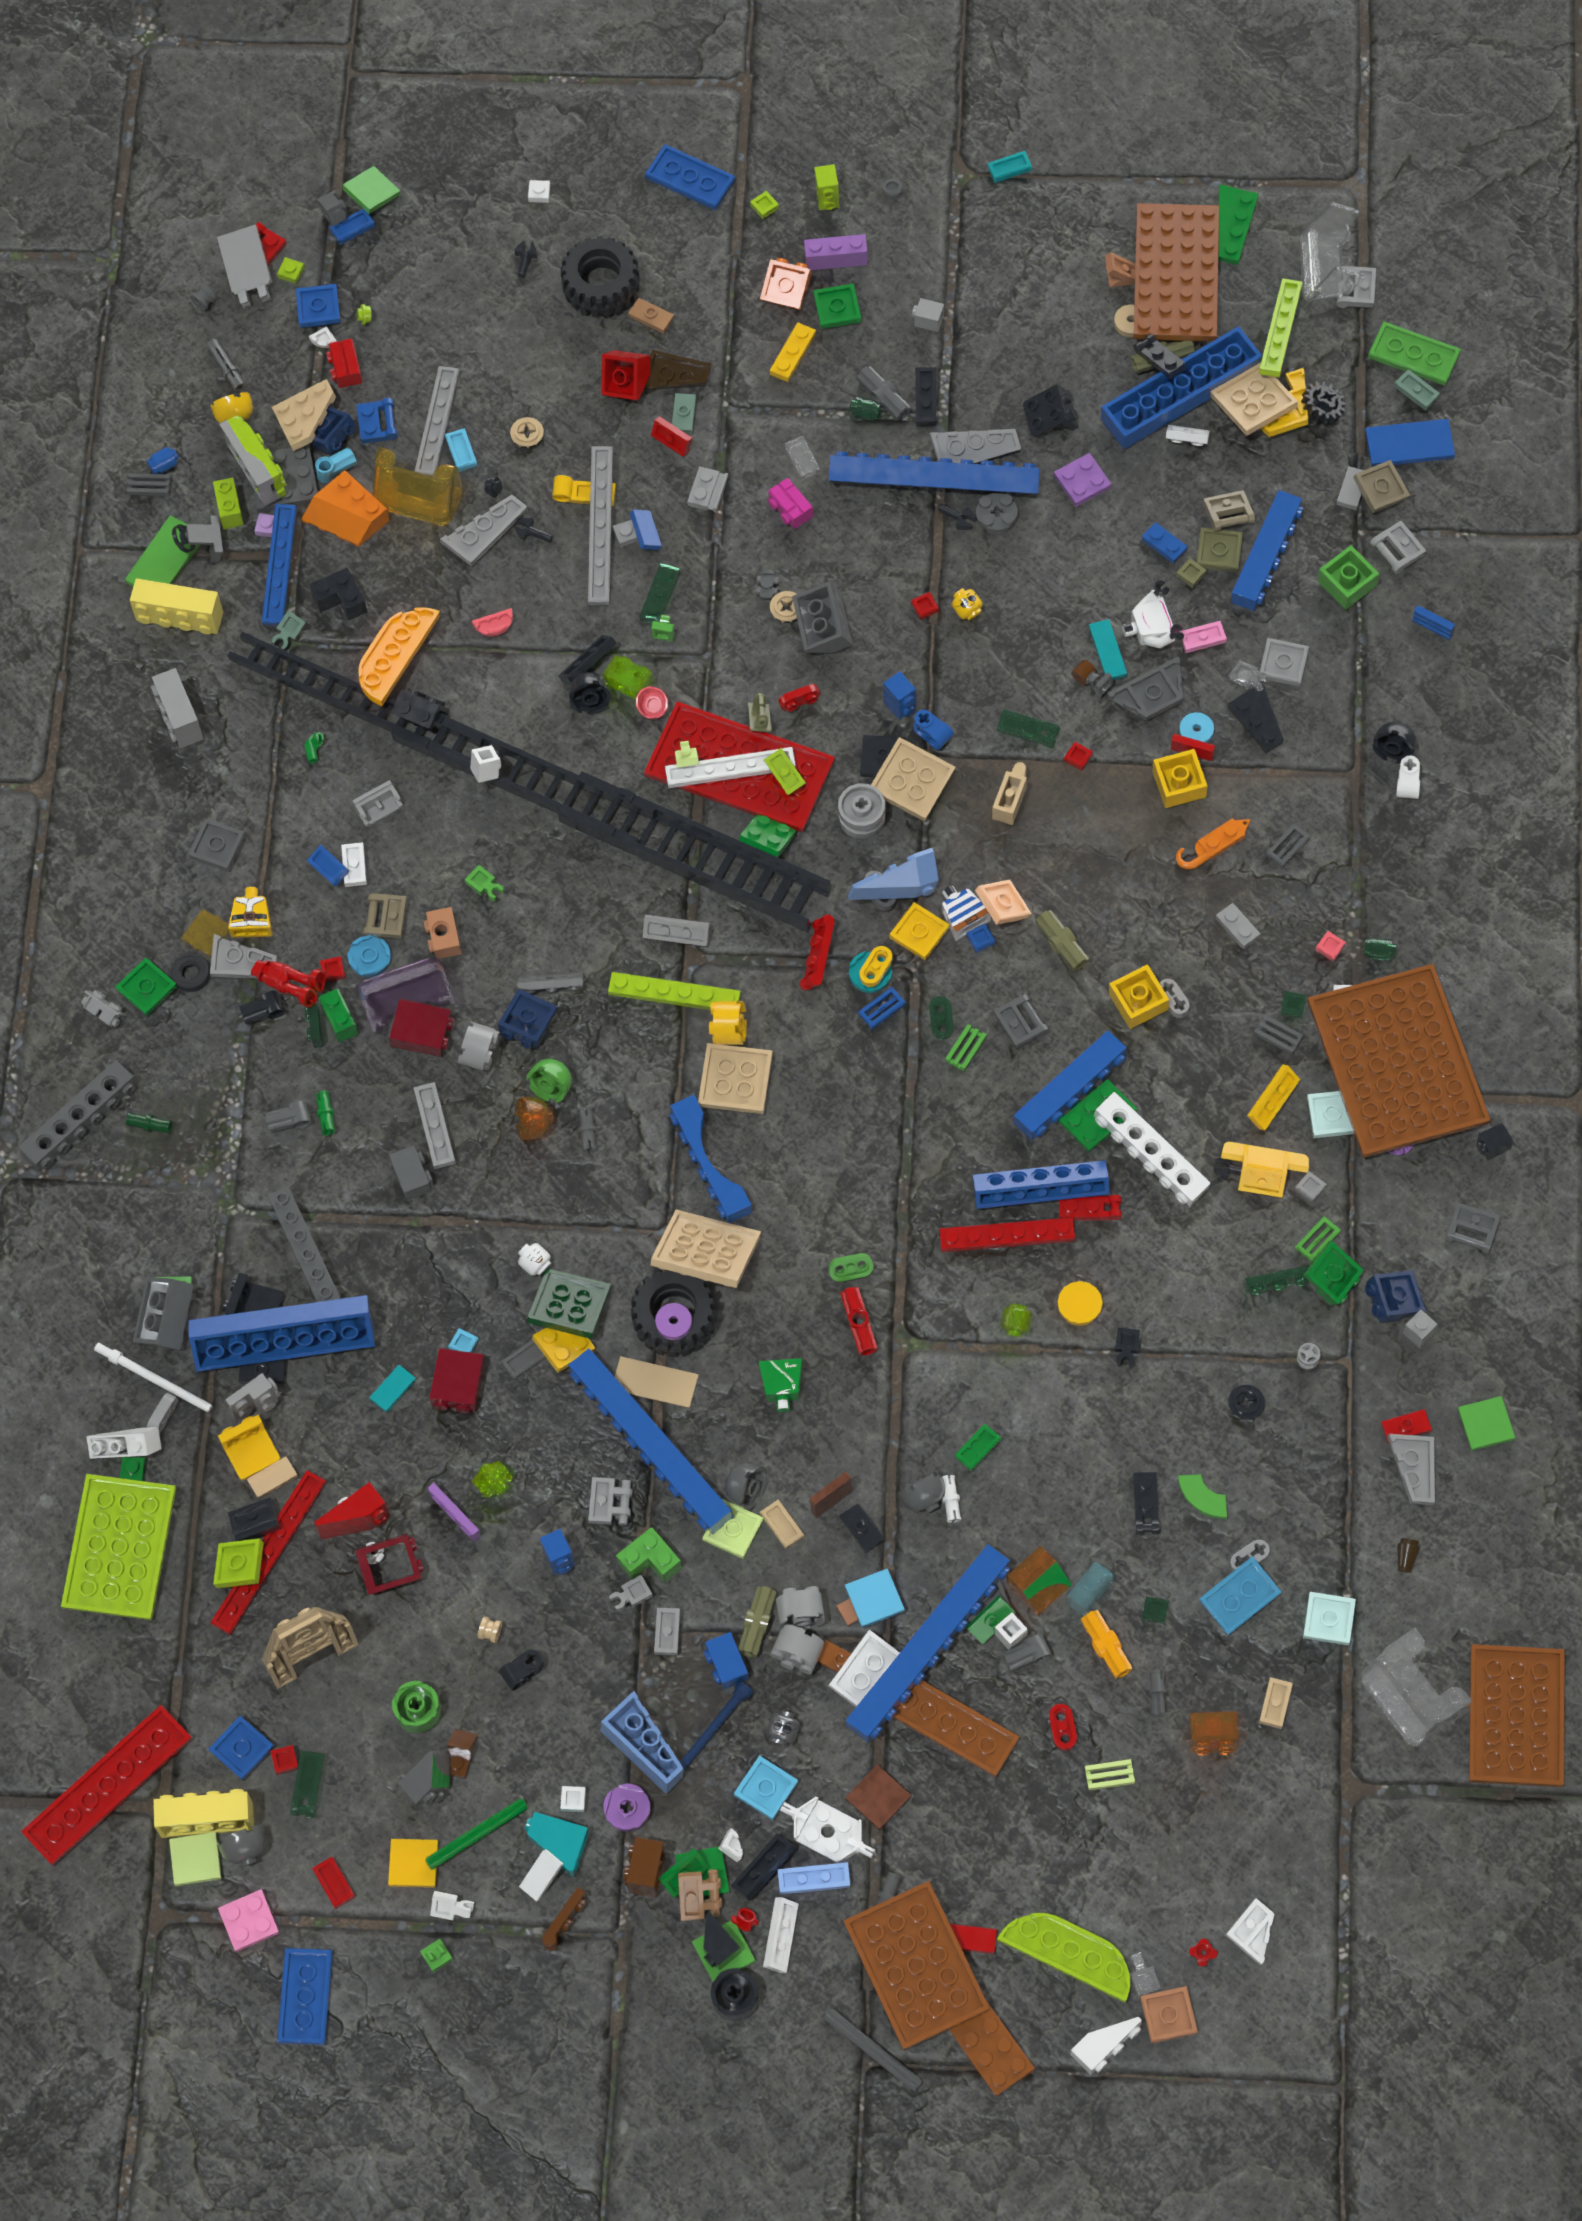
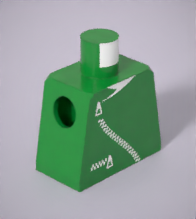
(781, 1381)

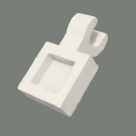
(446, 1906)

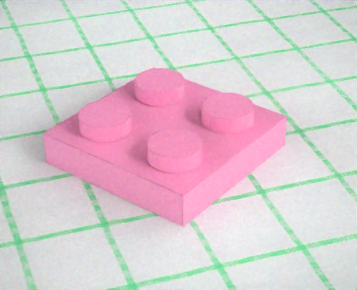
(248, 1920)

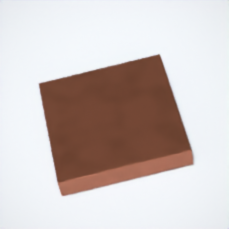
(831, 1494)
(878, 1797)

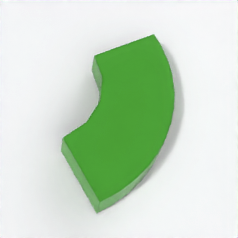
(1201, 1497)

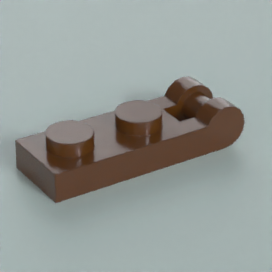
(564, 1919)

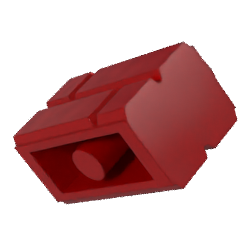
(345, 363)

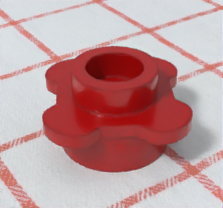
(745, 1919)
(1203, 1945)

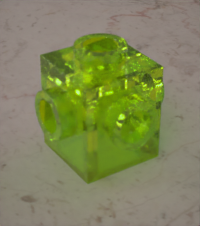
(492, 1479)

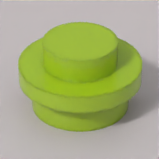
(364, 314)

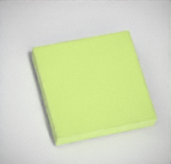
(737, 1533)
(195, 1859)

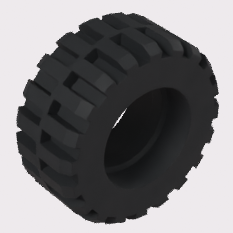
(600, 254)
(671, 1285)

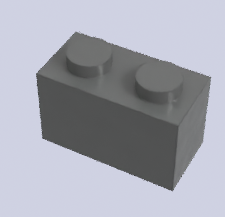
(410, 1173)

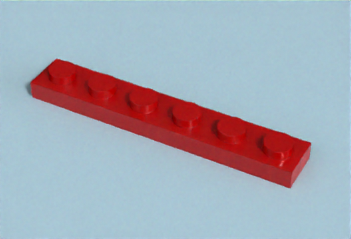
(1007, 1234)

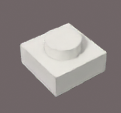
(539, 191)
(573, 1799)

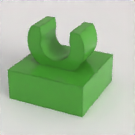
(663, 630)
(436, 1955)

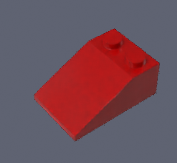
(355, 1514)

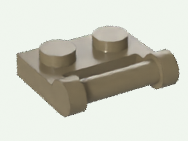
(1227, 505)
(392, 916)

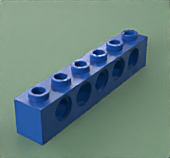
(1041, 1184)

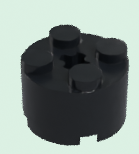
(721, 1994)

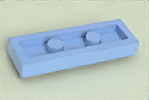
(813, 1878)

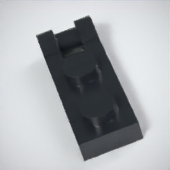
(1159, 356)
(1146, 1502)

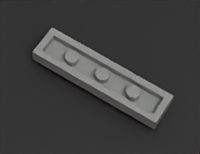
(434, 1125)

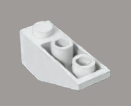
(124, 1443)
(1102, 2043)

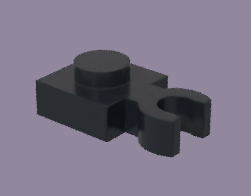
(1127, 1343)

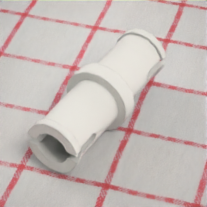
(951, 1499)

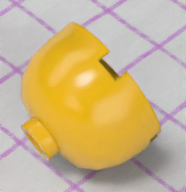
(232, 406)

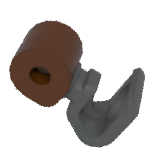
(1087, 673)

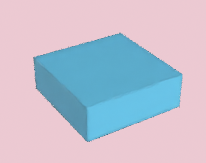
(463, 1341)

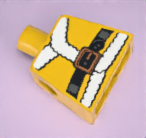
(250, 916)

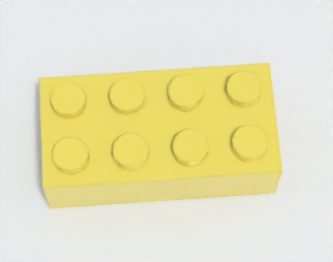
(176, 606)
(203, 1813)

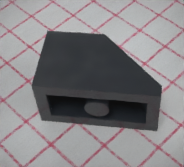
(718, 1944)

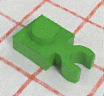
(482, 881)

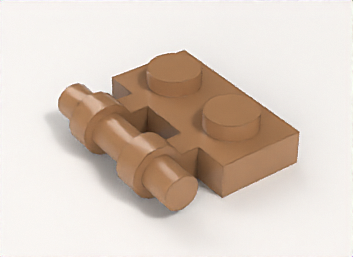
(691, 1895)

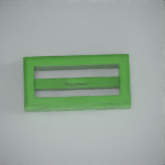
(974, 1033)
(1306, 1253)

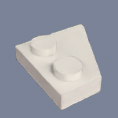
(1253, 1930)

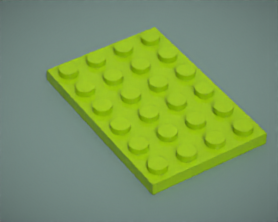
(118, 1547)

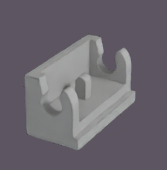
(377, 804)

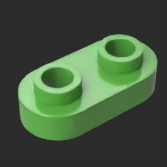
(850, 1269)

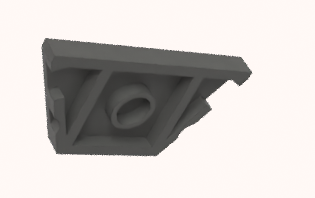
(1152, 691)

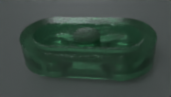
(941, 1019)

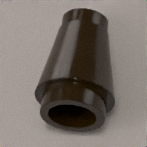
(1407, 1553)

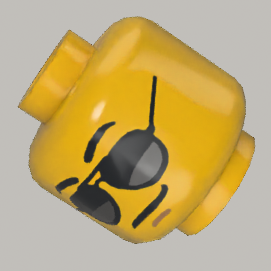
(967, 604)

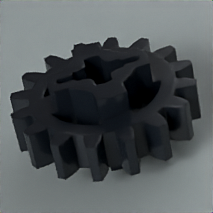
(1323, 402)

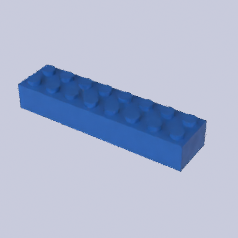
(1165, 399)
(281, 1333)

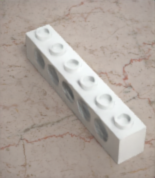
(1181, 1168)

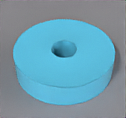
(1200, 721)

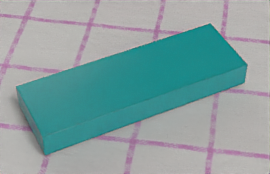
(1107, 649)

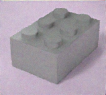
(176, 708)

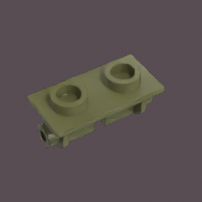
(759, 714)

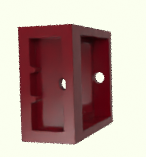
(366, 1570)

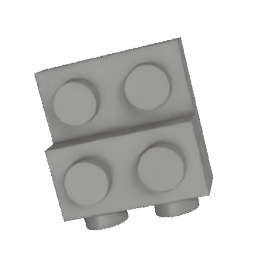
(257, 1394)

